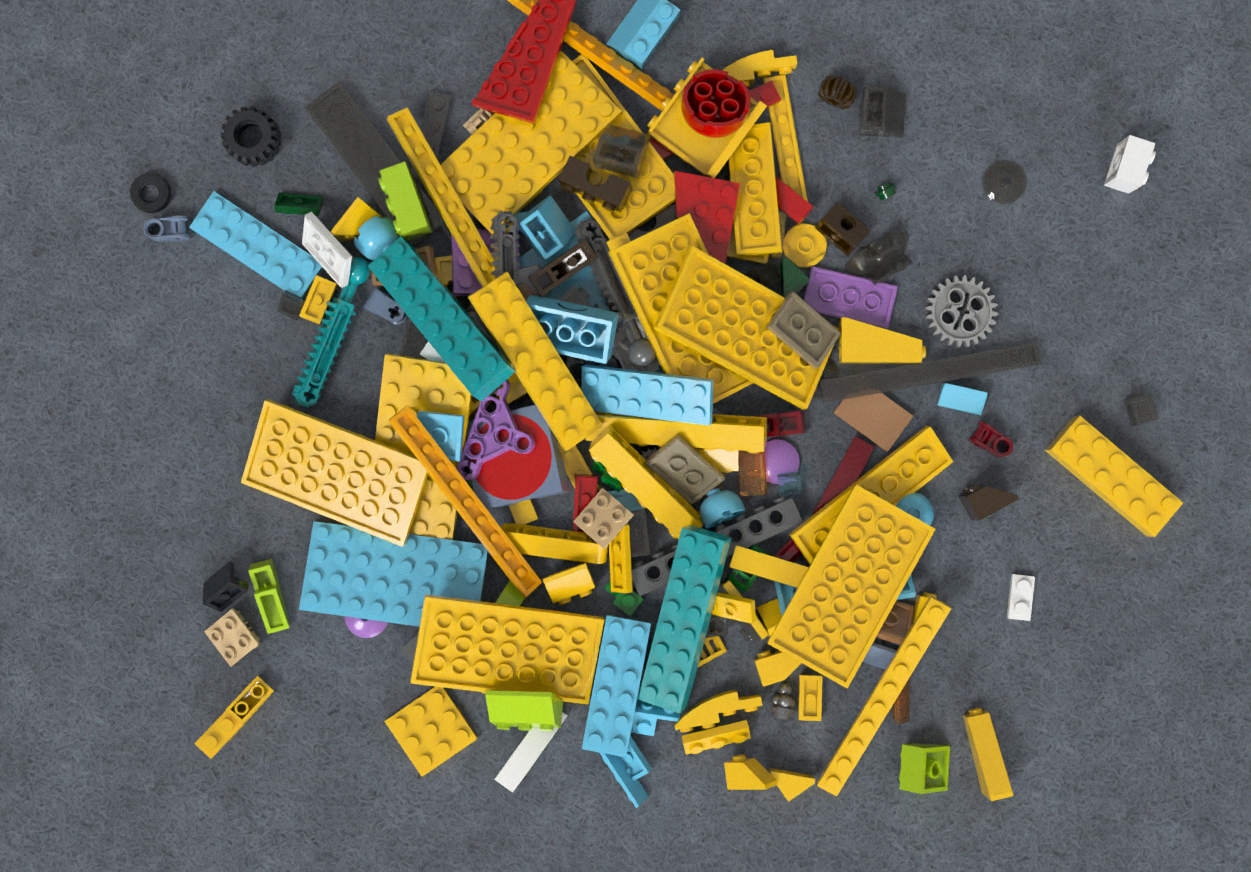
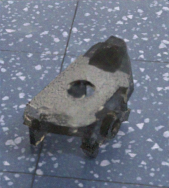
(891, 247)

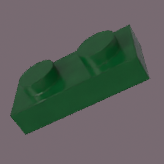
(298, 203)

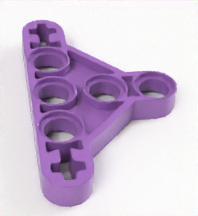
(489, 442)

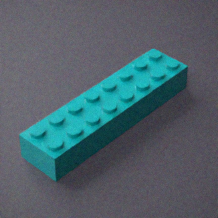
(441, 319)
(684, 618)

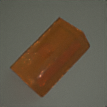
(752, 473)
(901, 706)

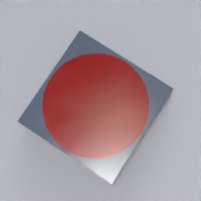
(521, 476)

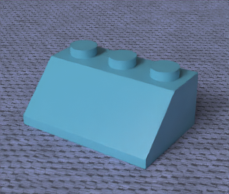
(644, 30)

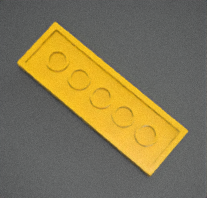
(757, 203)

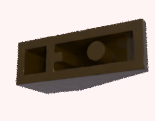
(562, 268)

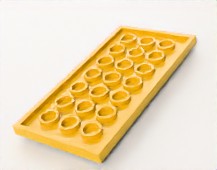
(515, 160)
(649, 192)
(647, 273)
(726, 321)
(423, 387)
(335, 472)
(851, 586)
(506, 648)

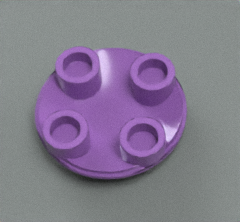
(780, 459)

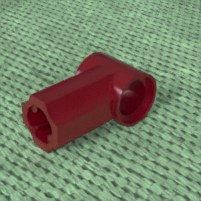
(789, 552)

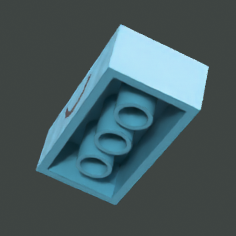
(576, 328)

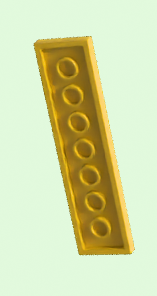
(535, 361)
(893, 477)

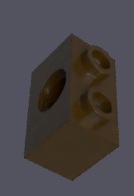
(831, 228)

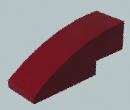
(785, 423)

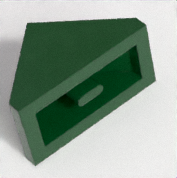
(792, 277)

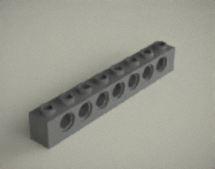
(789, 518)

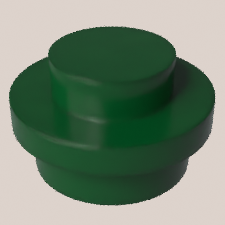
(885, 190)

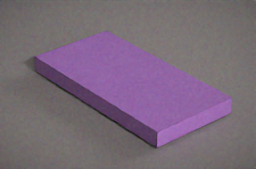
(850, 297)

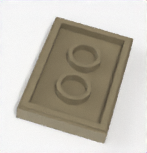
(803, 329)
(685, 469)

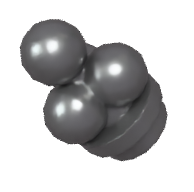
(782, 702)

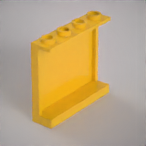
(700, 152)

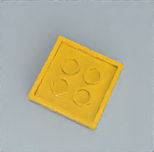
(431, 729)

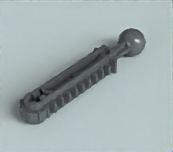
(505, 246)
(640, 350)

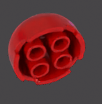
(715, 103)

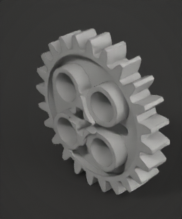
(980, 319)

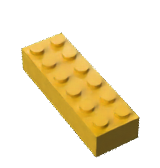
(1114, 476)

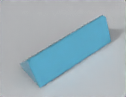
(962, 398)

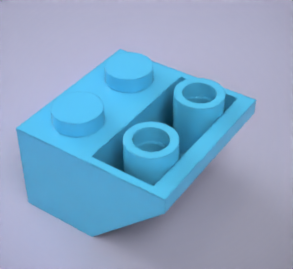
(546, 228)

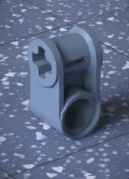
(172, 228)
(383, 306)

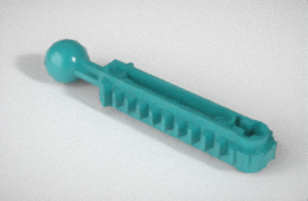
(329, 337)

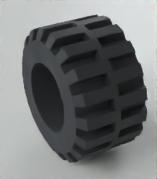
(234, 129)

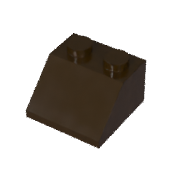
(984, 500)

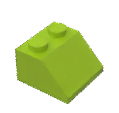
(924, 768)

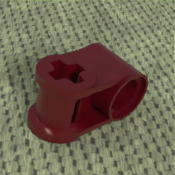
(990, 439)

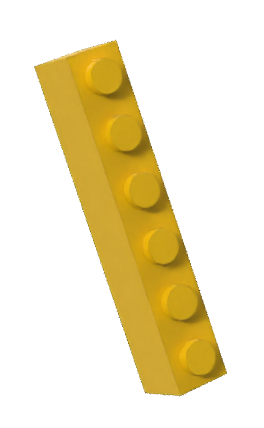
(637, 478)

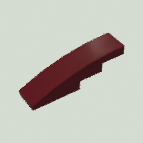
(847, 471)

